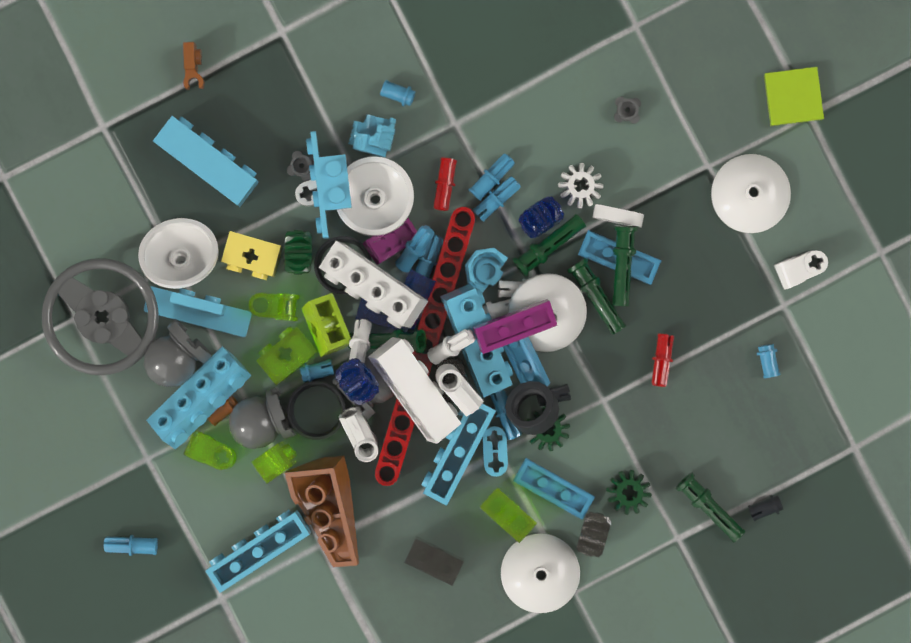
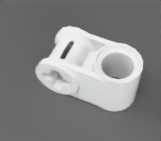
(797, 270)

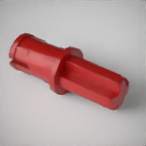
(444, 184)
(662, 360)

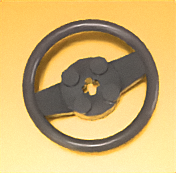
(87, 305)

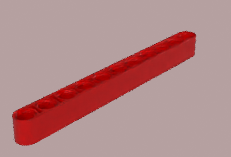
(433, 335)

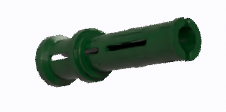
(624, 251)
(539, 252)
(591, 286)
(416, 339)
(701, 496)

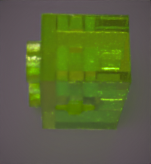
(301, 352)
(275, 461)
(508, 514)

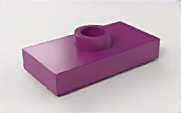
(387, 245)

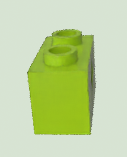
(326, 324)

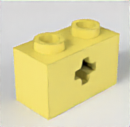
(238, 245)

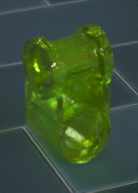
(276, 306)
(206, 449)

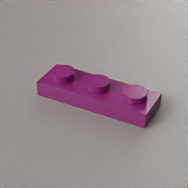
(515, 326)

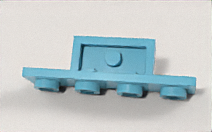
(331, 182)
(201, 312)

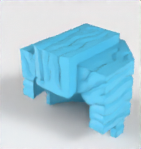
(373, 135)
(484, 268)

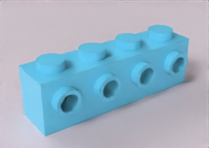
(206, 161)
(465, 312)
(198, 398)
(457, 455)
(258, 551)

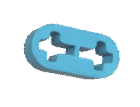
(488, 451)

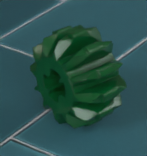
(298, 252)
(554, 437)
(635, 485)

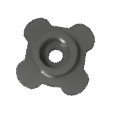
(632, 104)
(294, 168)

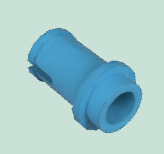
(398, 93)
(768, 360)
(316, 370)

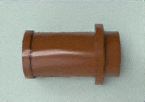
(223, 411)

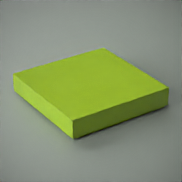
(793, 96)

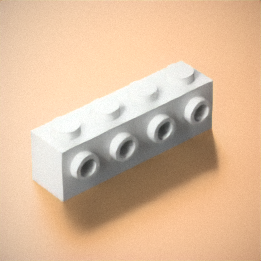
(373, 285)
(415, 390)

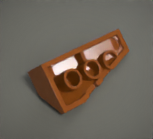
(325, 498)

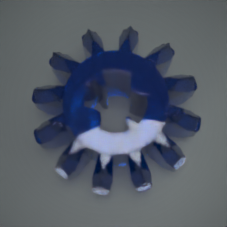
(541, 217)
(357, 381)

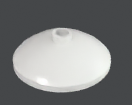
(377, 178)
(732, 197)
(176, 242)
(566, 303)
(534, 554)

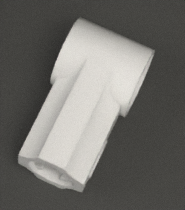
(459, 390)
(359, 433)

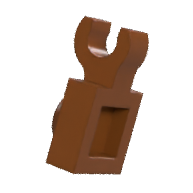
(192, 59)

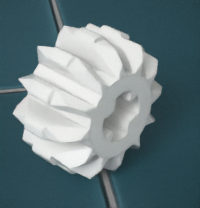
(583, 194)

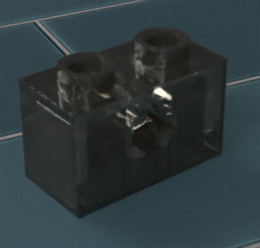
(434, 560)

